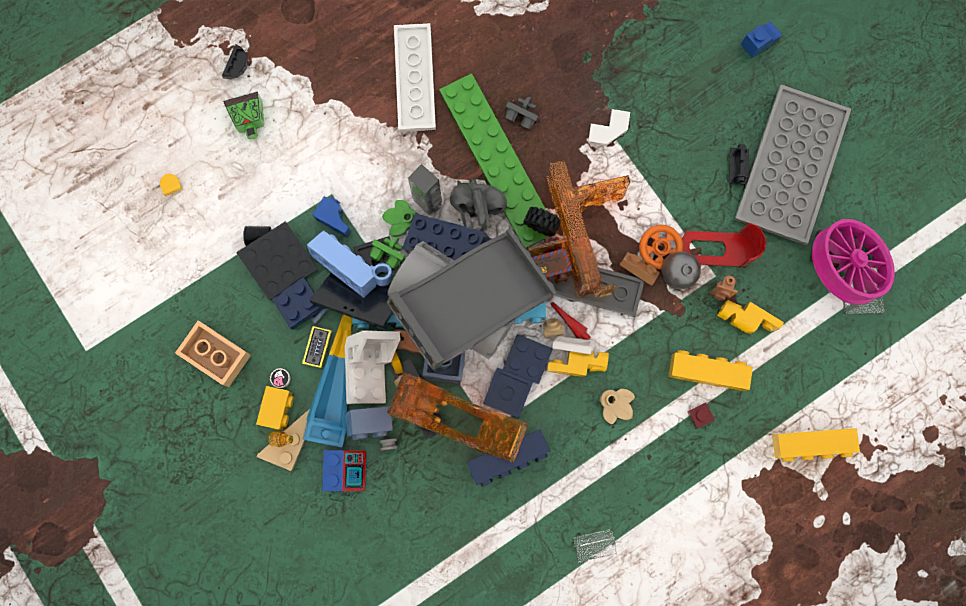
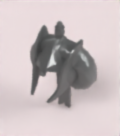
(478, 199)

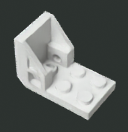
(364, 365)

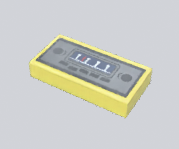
(317, 347)

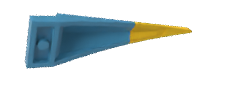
(328, 409)

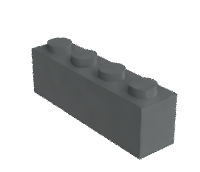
(425, 189)

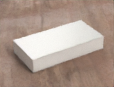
(574, 344)

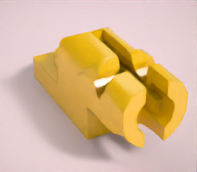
(749, 317)
(579, 363)

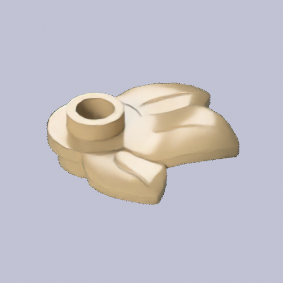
(619, 407)

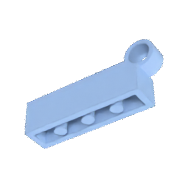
(346, 265)

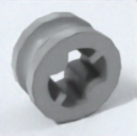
(388, 444)

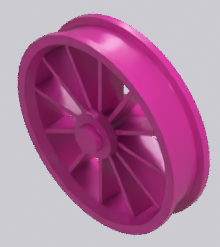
(853, 262)

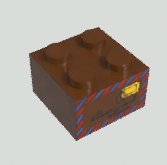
(554, 265)

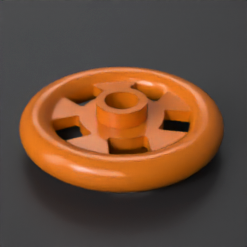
(653, 232)

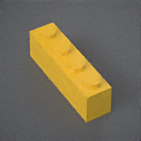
(710, 371)
(816, 443)

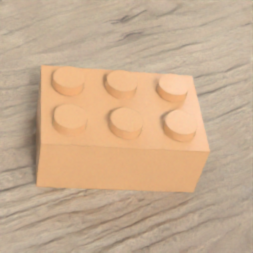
(213, 354)

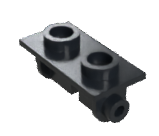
(739, 165)

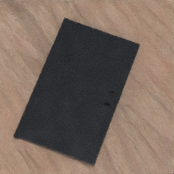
(342, 299)

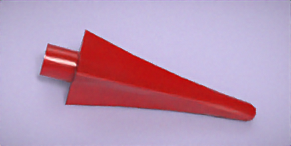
(577, 328)

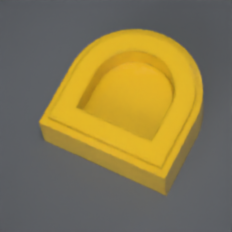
(170, 184)
(396, 364)

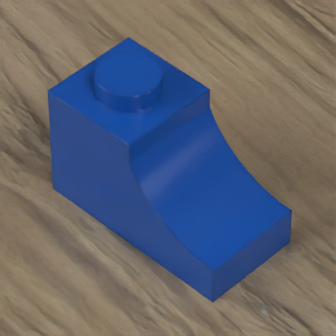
(760, 38)
(329, 214)

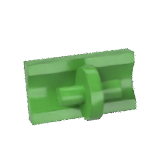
(380, 249)

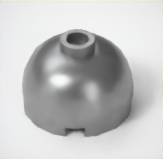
(680, 270)

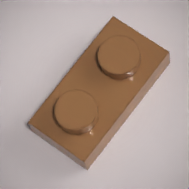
(639, 268)

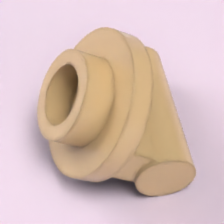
(552, 328)

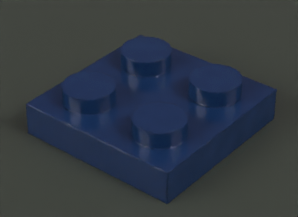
(295, 303)
(528, 359)
(508, 392)

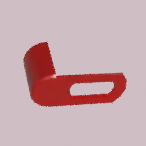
(740, 247)

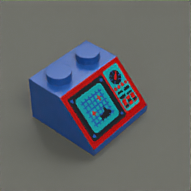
(344, 470)

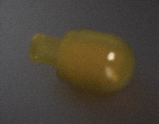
(279, 438)

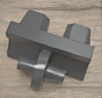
(529, 118)

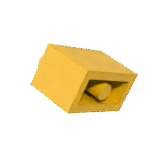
(275, 408)

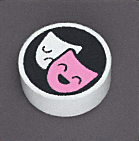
(280, 378)

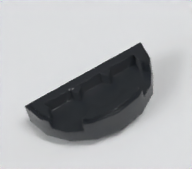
(236, 64)

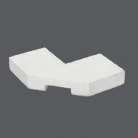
(605, 135)

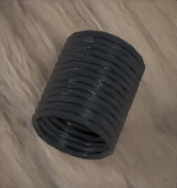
(254, 232)

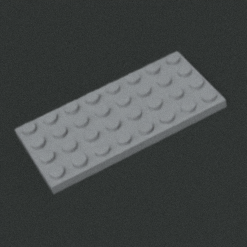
(793, 164)

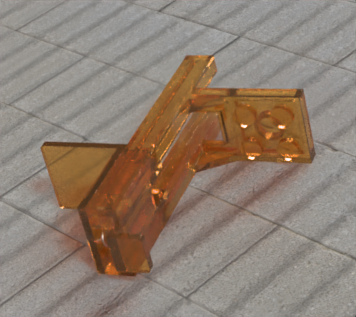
(569, 204)
(417, 401)

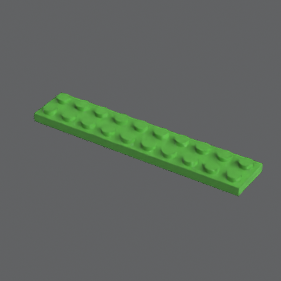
(493, 154)

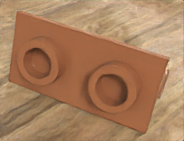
(724, 289)

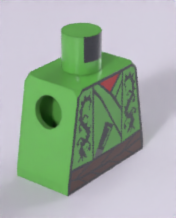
(246, 113)

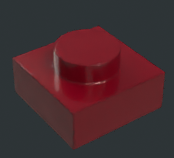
(701, 415)

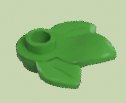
(397, 218)

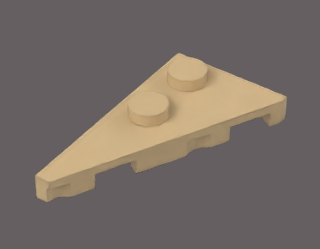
(287, 455)

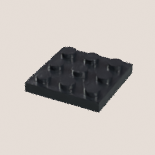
(276, 260)

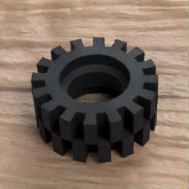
(542, 221)

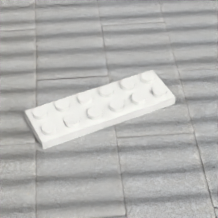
(414, 77)

